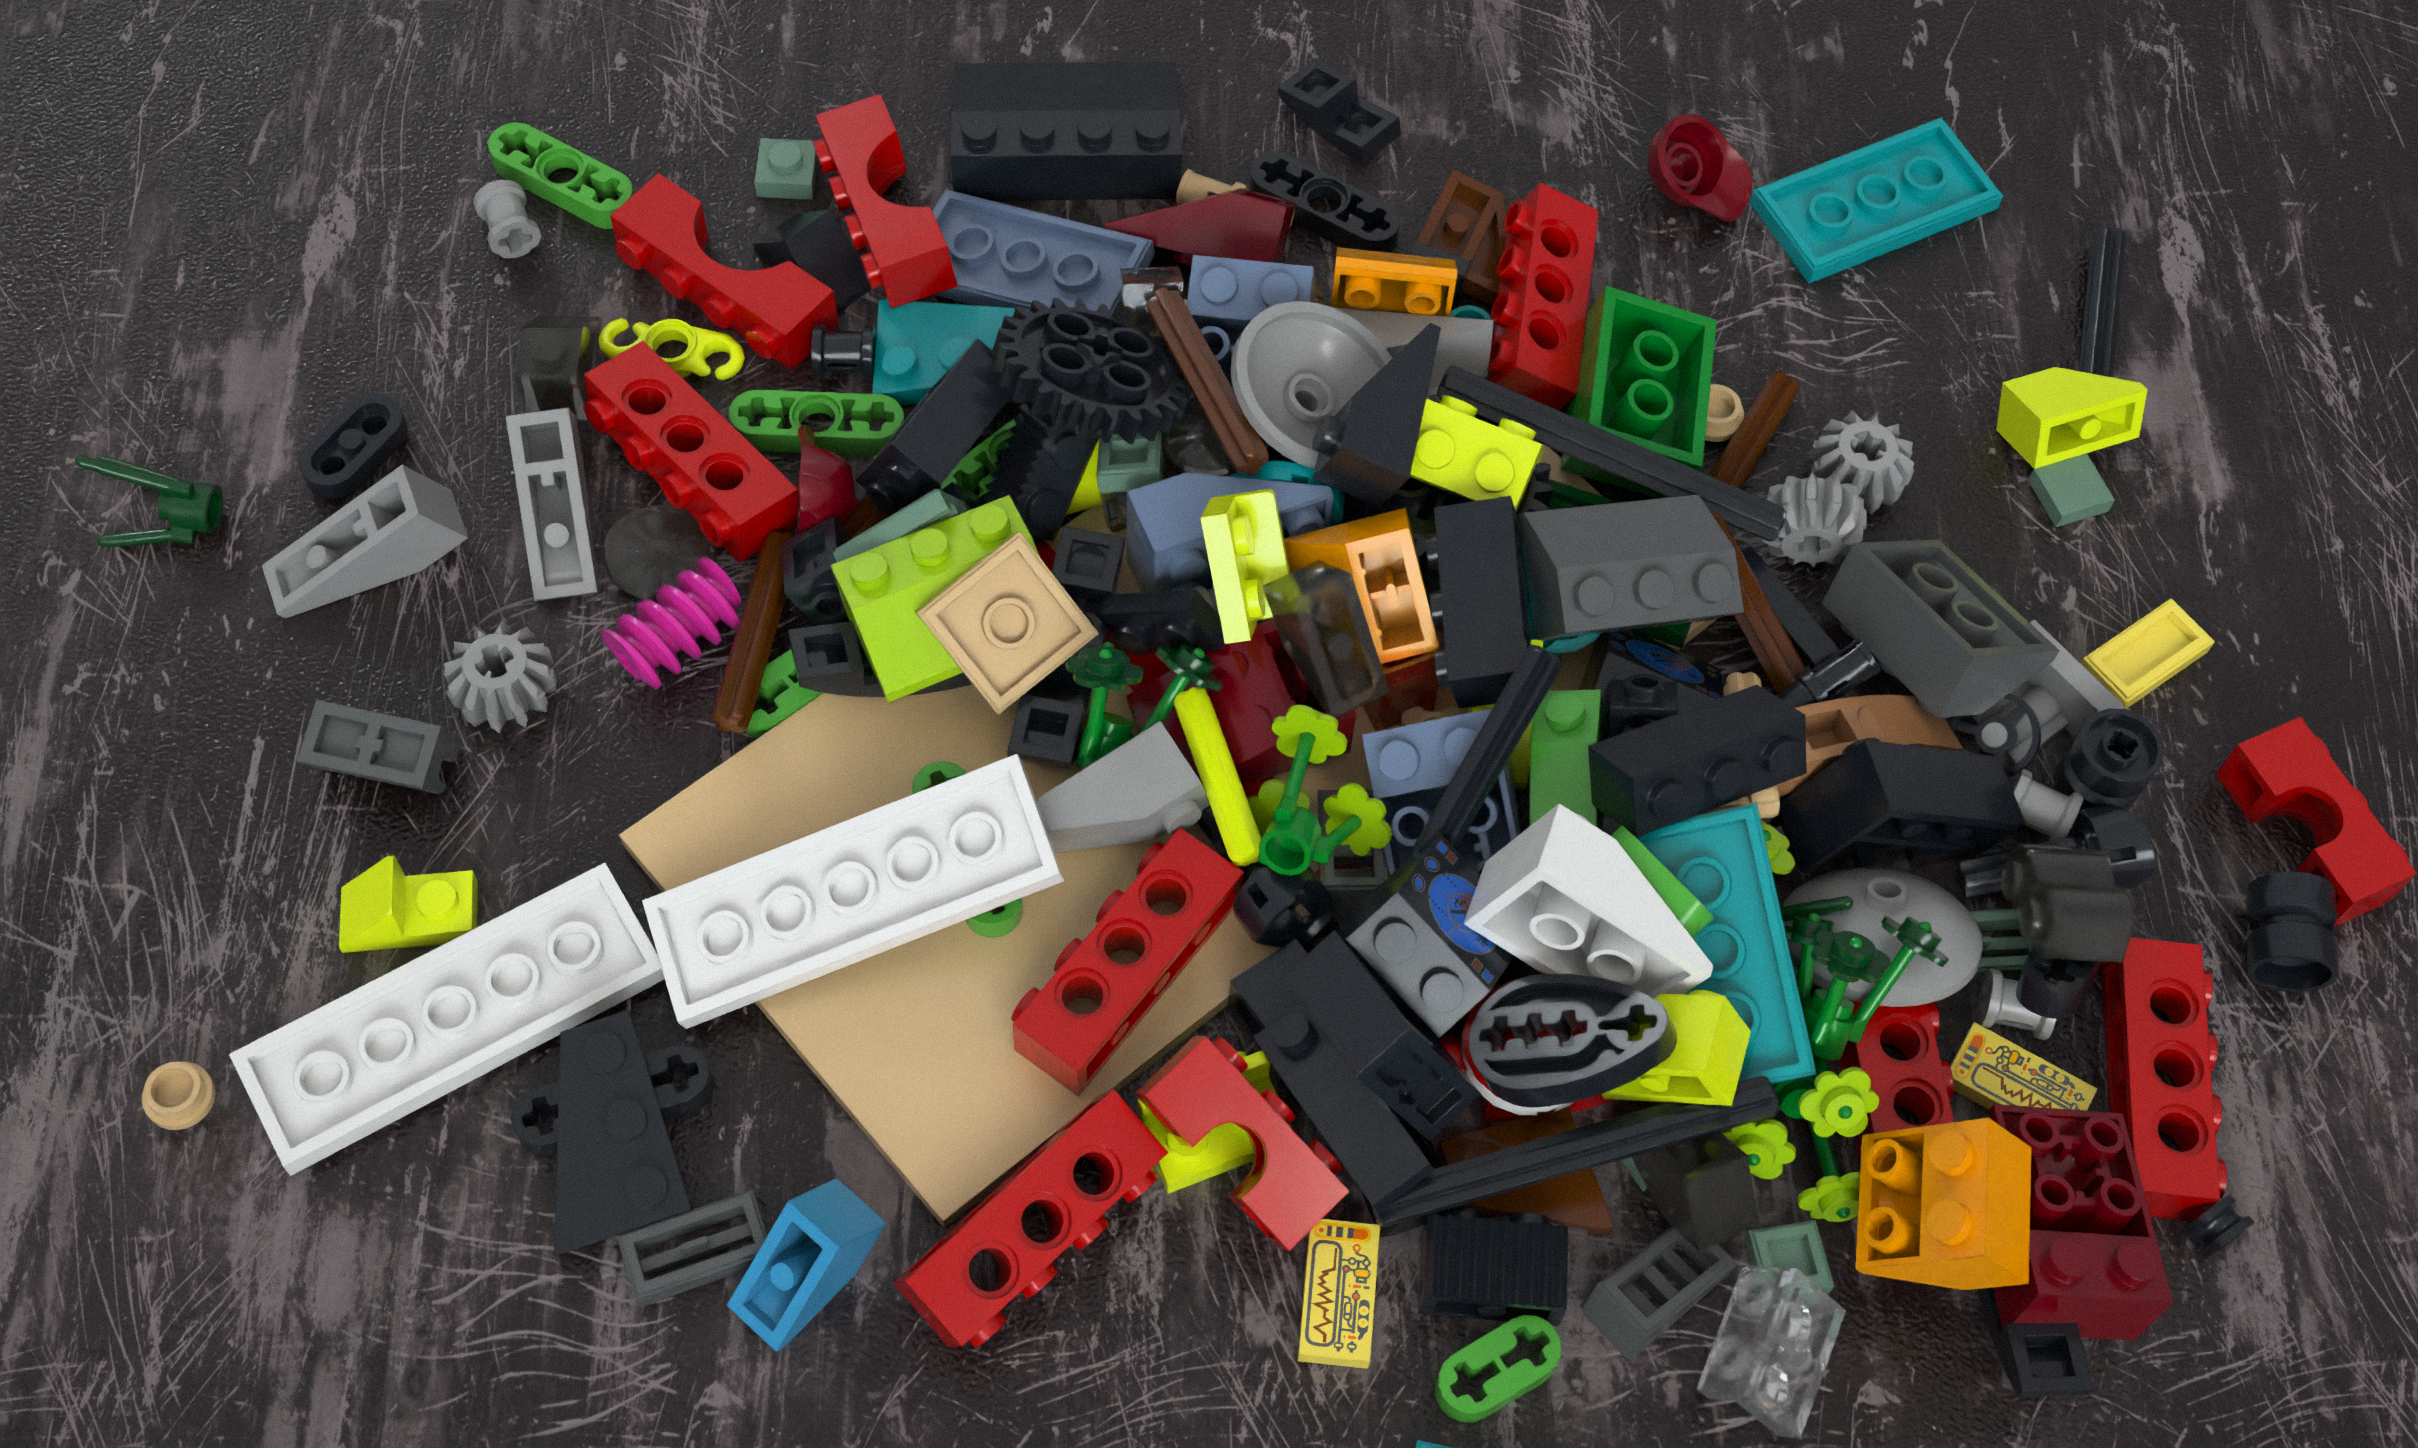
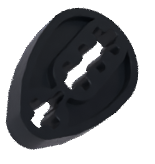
(1557, 1004)

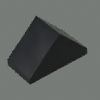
(820, 249)

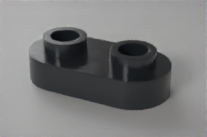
(349, 447)

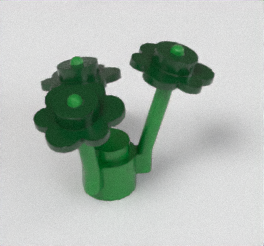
(1110, 669)
(1849, 959)

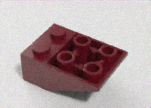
(1257, 688)
(2089, 1227)

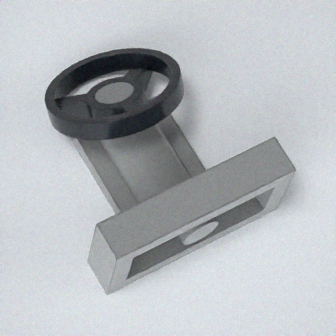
(2038, 710)

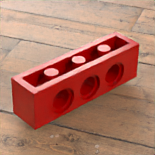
(1543, 296)
(690, 451)
(2137, 1043)
(1078, 1046)
(1919, 1083)
(940, 1280)

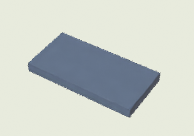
(1022, 255)

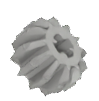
(1866, 457)
(1819, 520)
(500, 677)

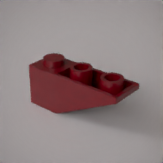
(1220, 225)

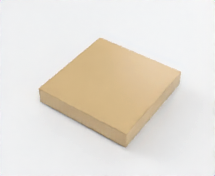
(1007, 622)

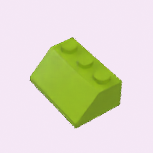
(899, 577)

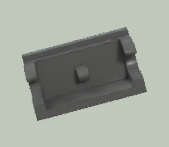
(377, 746)

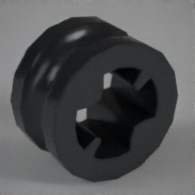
(2217, 1227)

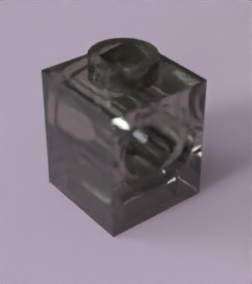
(1139, 286)

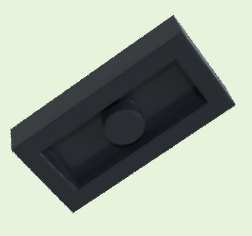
(1161, 618)

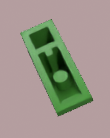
(1559, 752)

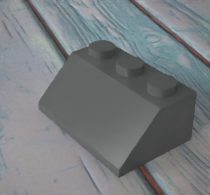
(1628, 567)
(1935, 625)

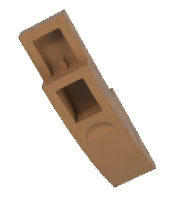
(1842, 721)

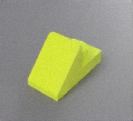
(403, 911)

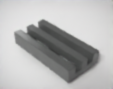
(685, 1223)

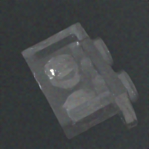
(1773, 1347)

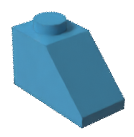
(805, 1261)

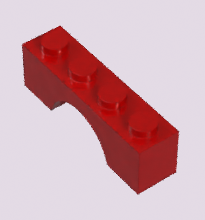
(901, 242)
(769, 307)

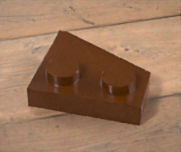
(1470, 226)
(1567, 1200)

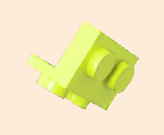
(1473, 455)

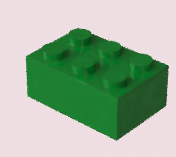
(1644, 380)

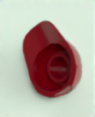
(1699, 168)
(823, 484)

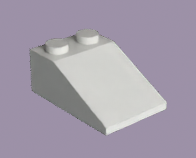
(1581, 906)

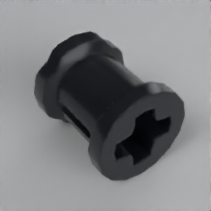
(843, 351)

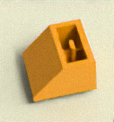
(1393, 282)
(1386, 576)
(1945, 1205)

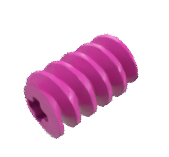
(675, 622)

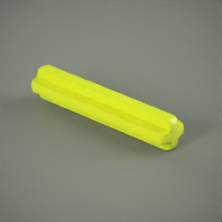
(1218, 776)

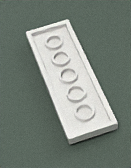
(851, 891)
(446, 1018)

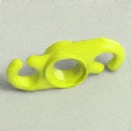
(700, 345)

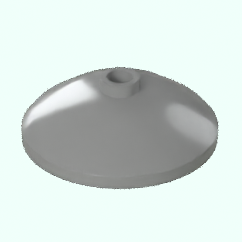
(1297, 368)
(1896, 895)

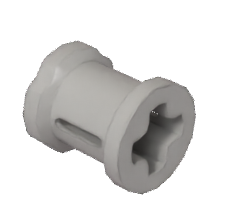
(503, 209)
(2044, 807)
(2000, 1005)

